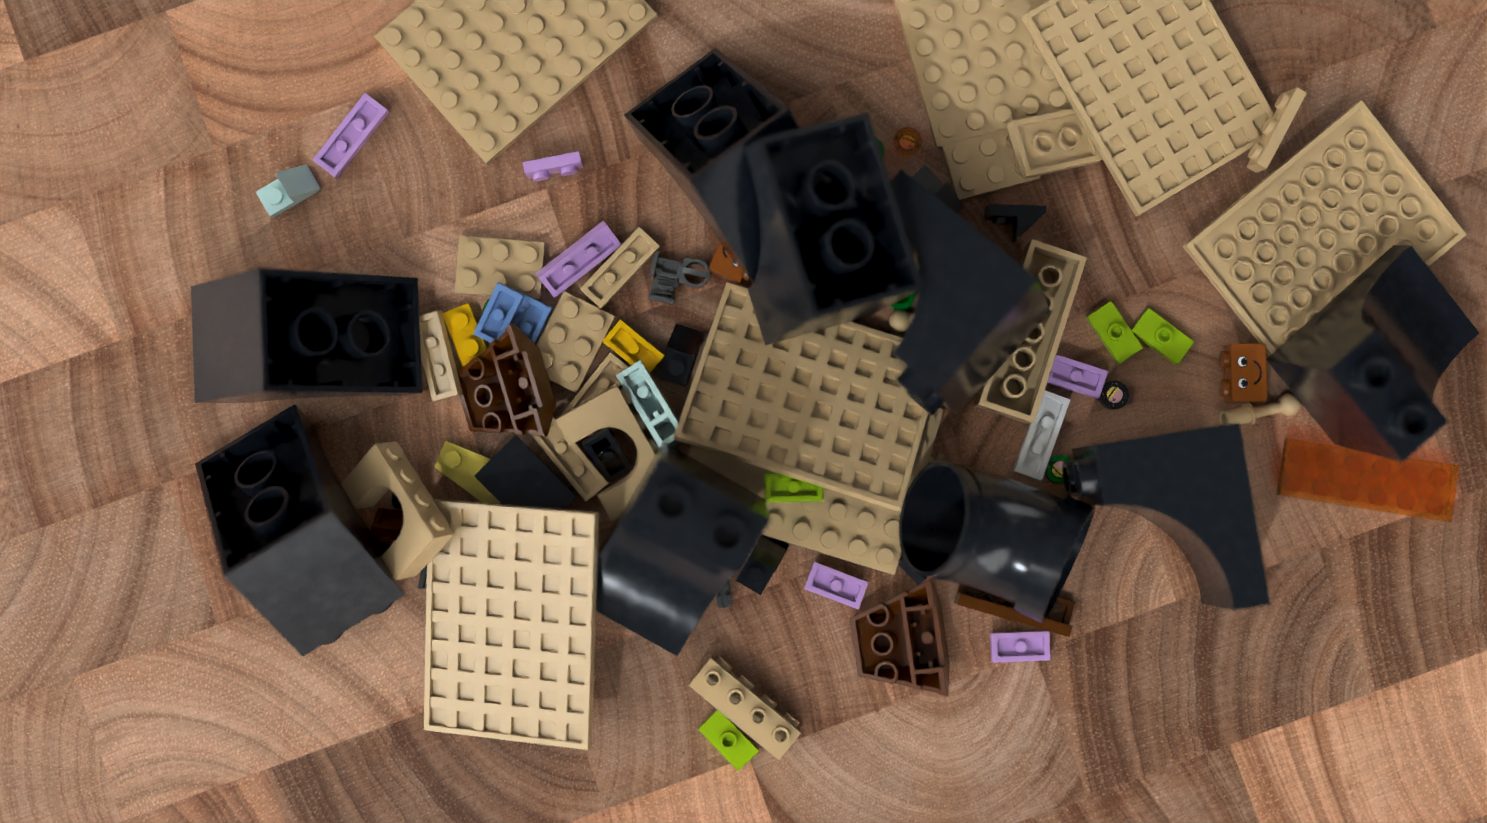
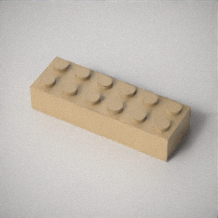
(1021, 381)

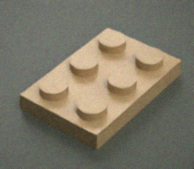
(1051, 143)
(983, 165)
(492, 260)
(573, 340)

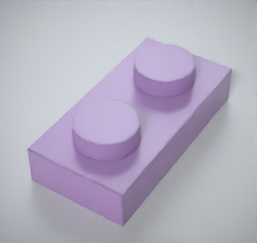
(542, 168)
(1077, 377)
(836, 585)
(1020, 646)

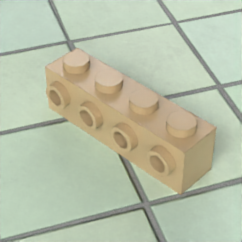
(745, 707)

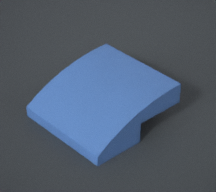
(512, 307)

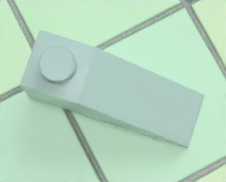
(650, 403)

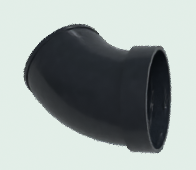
(992, 534)

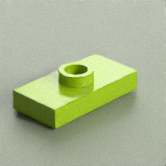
(1114, 332)
(1162, 336)
(787, 489)
(728, 740)

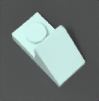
(288, 190)

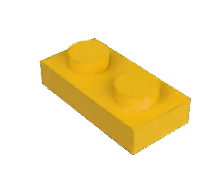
(461, 326)
(632, 346)

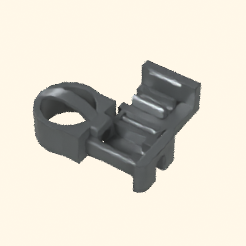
(668, 273)

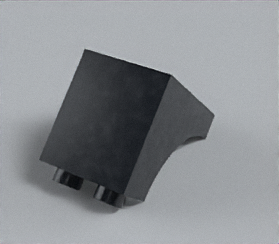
(700, 137)
(826, 230)
(971, 307)
(305, 336)
(1376, 357)
(1192, 490)
(293, 533)
(676, 547)

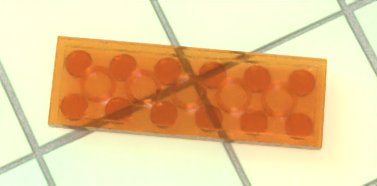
(1367, 481)

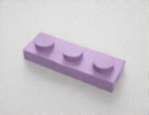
(351, 135)
(578, 259)

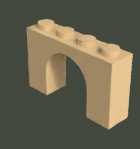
(611, 411)
(424, 526)

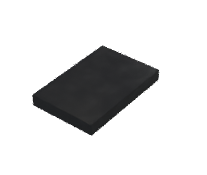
(523, 479)

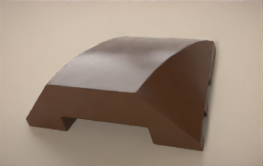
(508, 388)
(904, 641)

